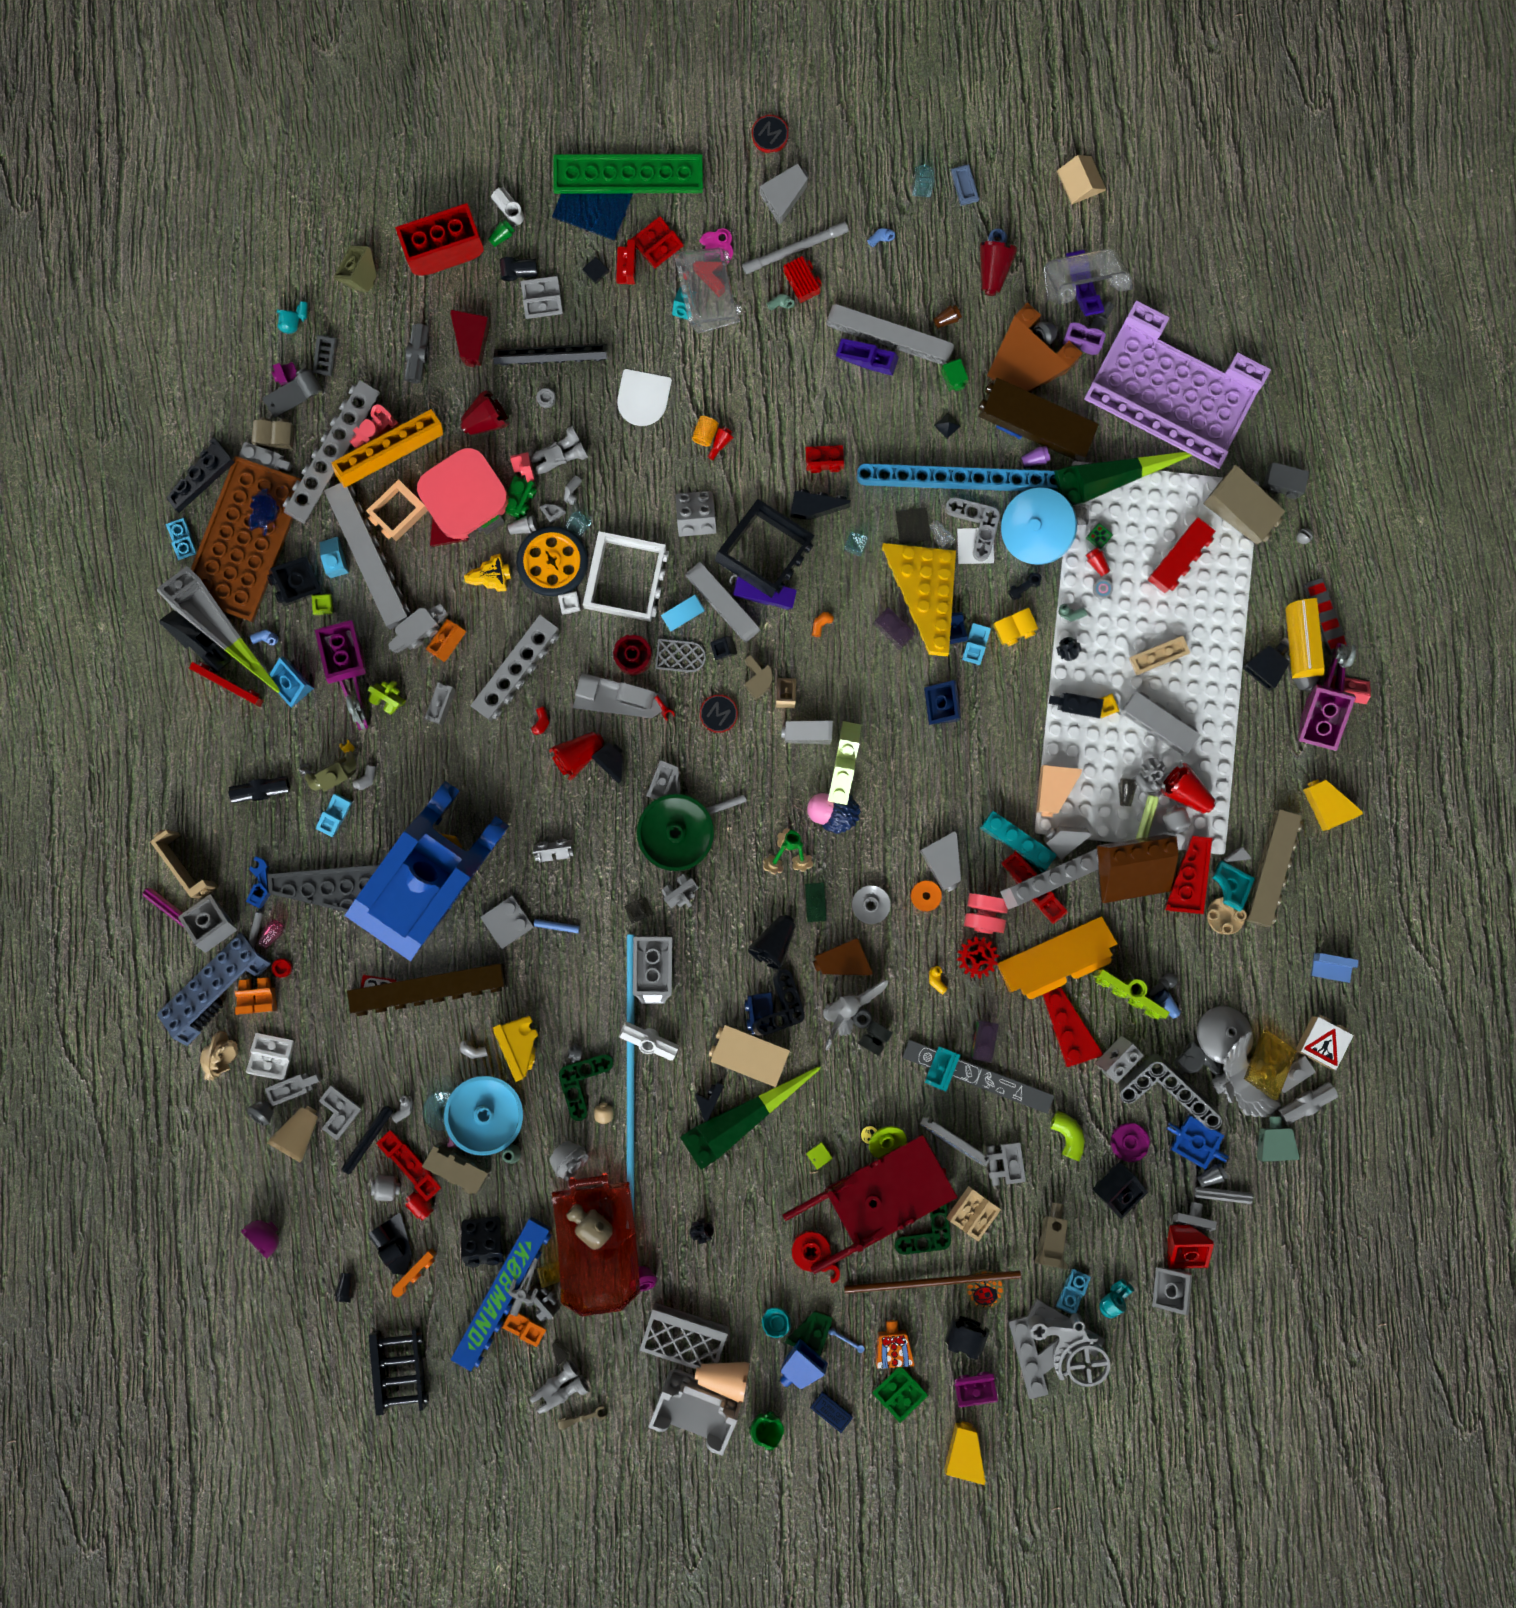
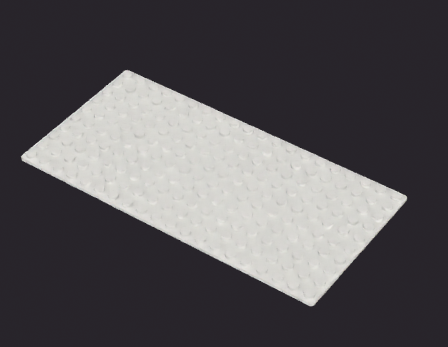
(1200, 687)

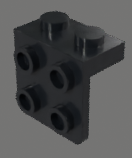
(481, 1241)

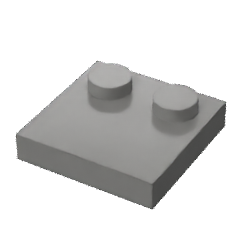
(507, 922)

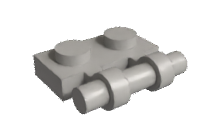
(1012, 1163)

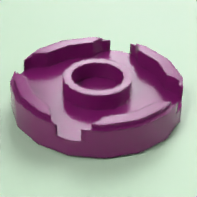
(1129, 1142)

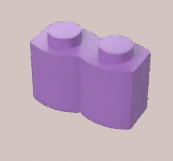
(1086, 339)

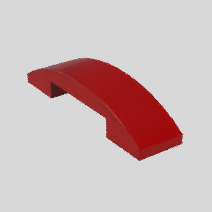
(410, 1164)

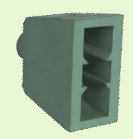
(1277, 1142)

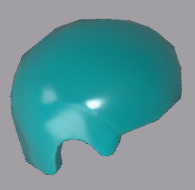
(776, 1322)

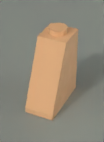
(1054, 788)

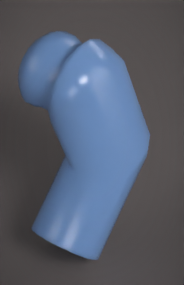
(881, 235)
(265, 635)

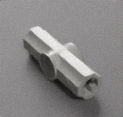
(1308, 1103)

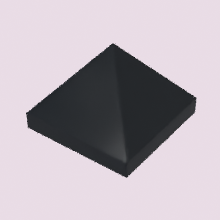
(947, 425)

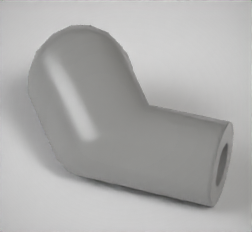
(569, 490)
(366, 780)
(1147, 786)
(472, 1052)
(405, 1108)

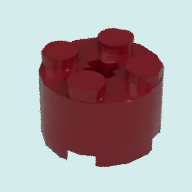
(632, 644)

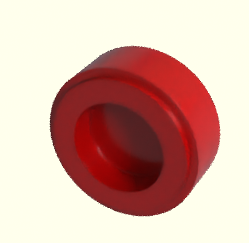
(282, 968)

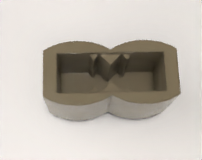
(272, 433)

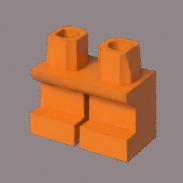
(255, 1000)

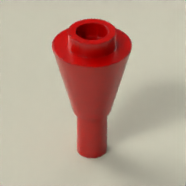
(721, 439)

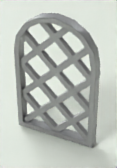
(685, 643)

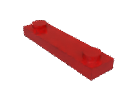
(203, 670)

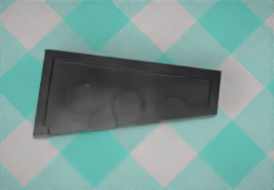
(208, 468)

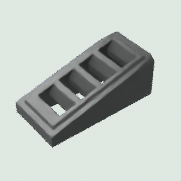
(319, 347)

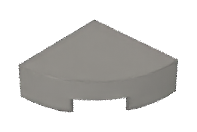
(552, 512)

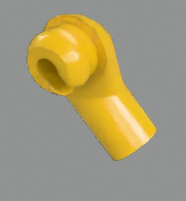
(935, 979)

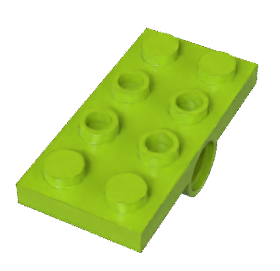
(1136, 999)

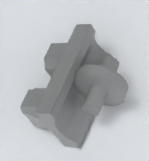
(682, 894)

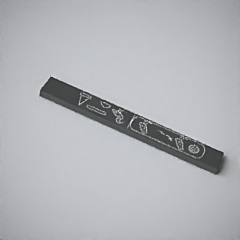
(984, 1079)

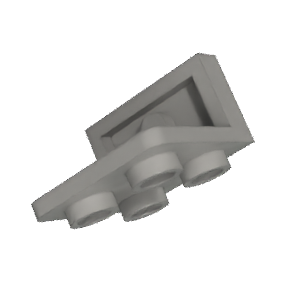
(695, 513)

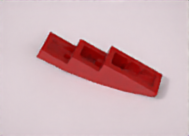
(1046, 903)

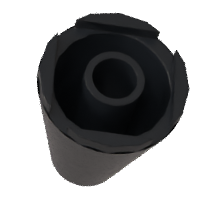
(774, 942)

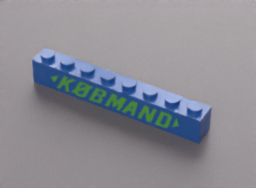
(498, 1299)

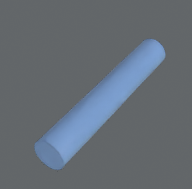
(556, 926)

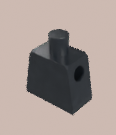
(1268, 665)

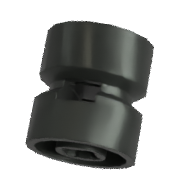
(882, 1035)

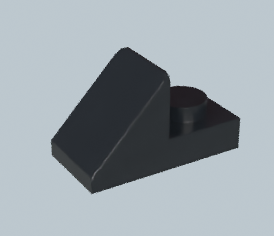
(707, 1105)

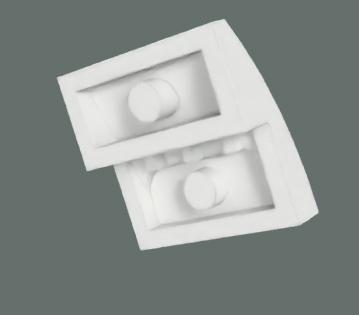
(270, 1056)

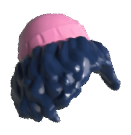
(832, 815)

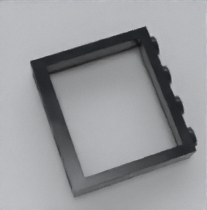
(780, 522)

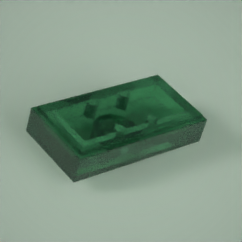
(815, 902)

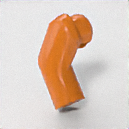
(820, 621)

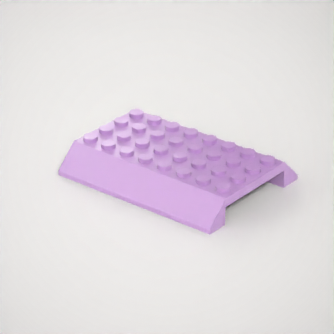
(1173, 391)

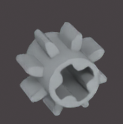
(1153, 769)

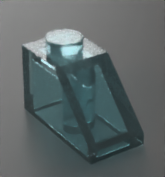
(923, 181)

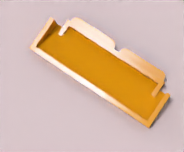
(1050, 962)

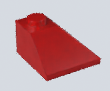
(1188, 1247)

